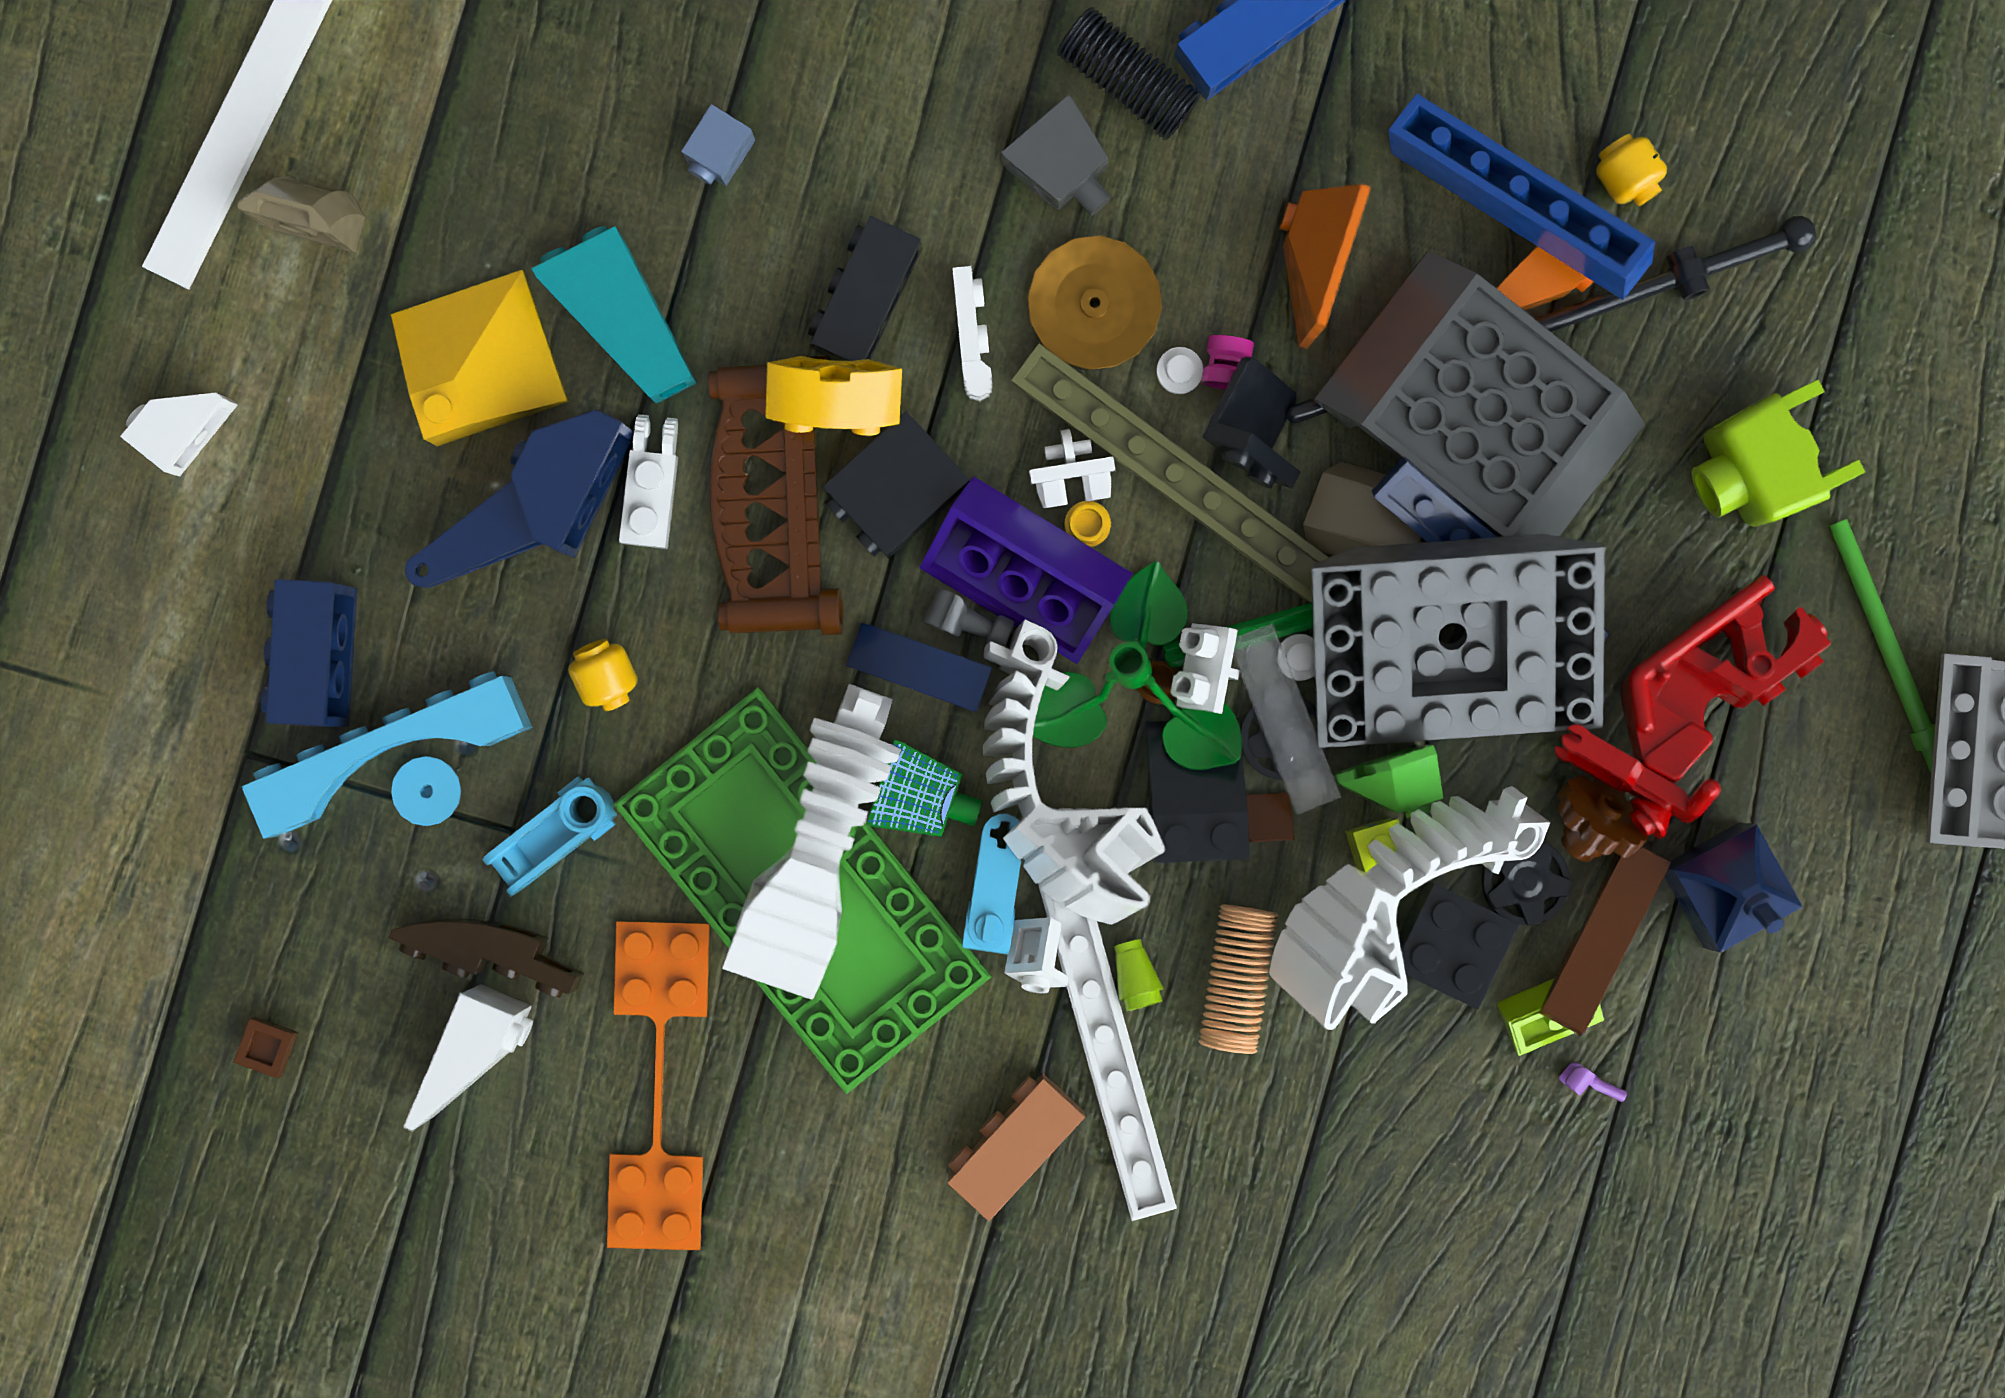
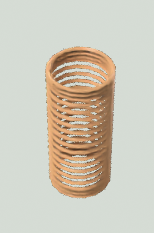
(1263, 923)

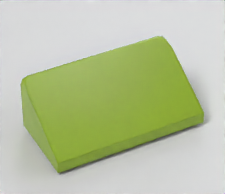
(1527, 1026)

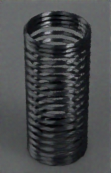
(1093, 33)

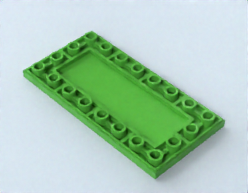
(729, 814)

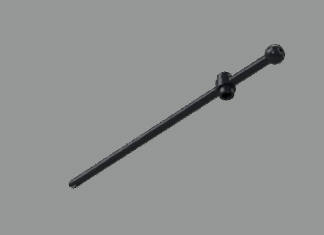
(1686, 273)

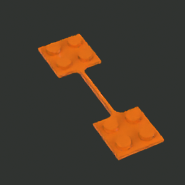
(658, 1194)

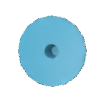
(426, 791)

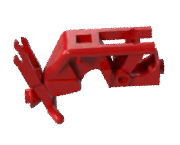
(1668, 700)

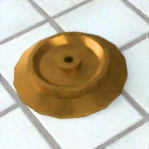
(1099, 272)

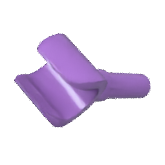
(1579, 1078)

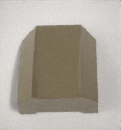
(306, 212)
(1349, 515)

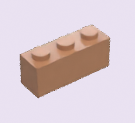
(1014, 1145)

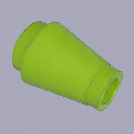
(1136, 976)

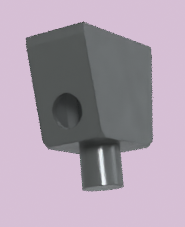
(1060, 159)

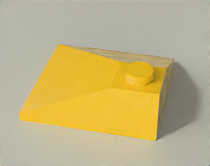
(477, 359)

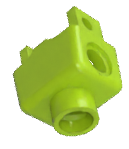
(1766, 462)

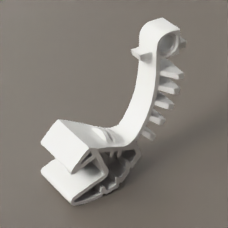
(1071, 852)
(796, 903)
(1344, 935)

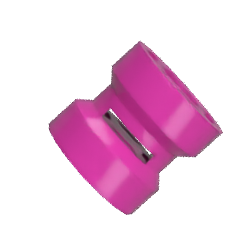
(1225, 357)

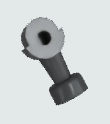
(952, 616)

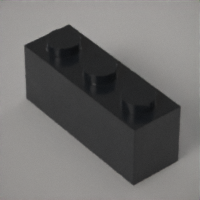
(865, 291)

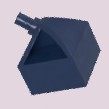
(1732, 887)

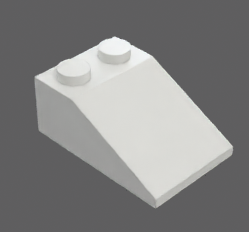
(476, 1038)

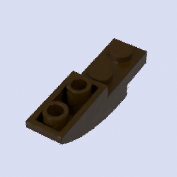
(471, 943)

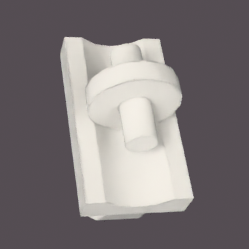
(1094, 473)
(1205, 667)

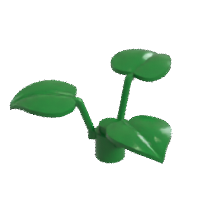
(1145, 612)

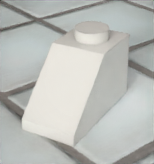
(176, 428)

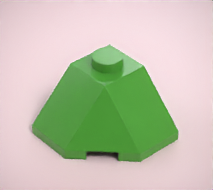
(1397, 781)

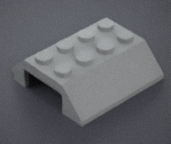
(1969, 754)

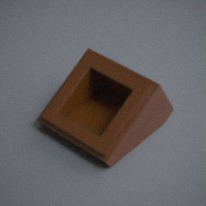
(1270, 817)

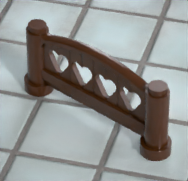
(795, 596)

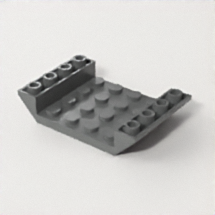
(1483, 401)

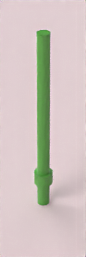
(1923, 730)

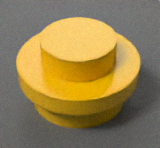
(1088, 523)

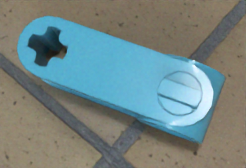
(551, 835)
(992, 903)

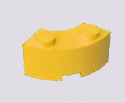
(833, 394)

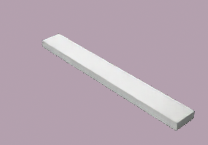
(234, 139)
(1111, 1063)

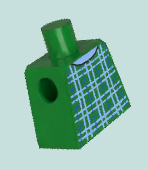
(921, 795)

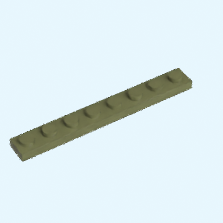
(1169, 470)

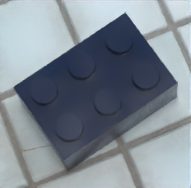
(310, 653)

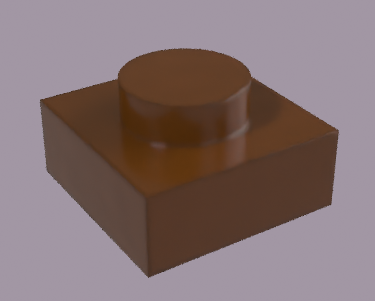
(265, 1047)

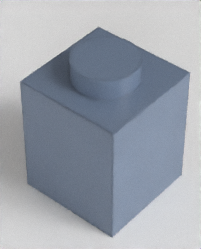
(717, 147)

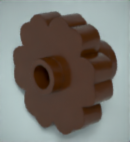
(1597, 820)

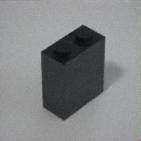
(895, 486)

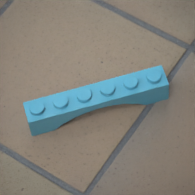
(301, 792)

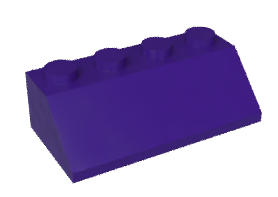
(1024, 568)

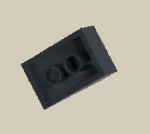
(1196, 811)

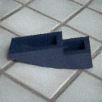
(919, 667)

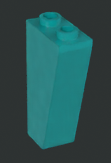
(615, 306)

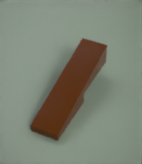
(1603, 939)

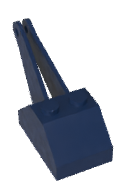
(550, 501)

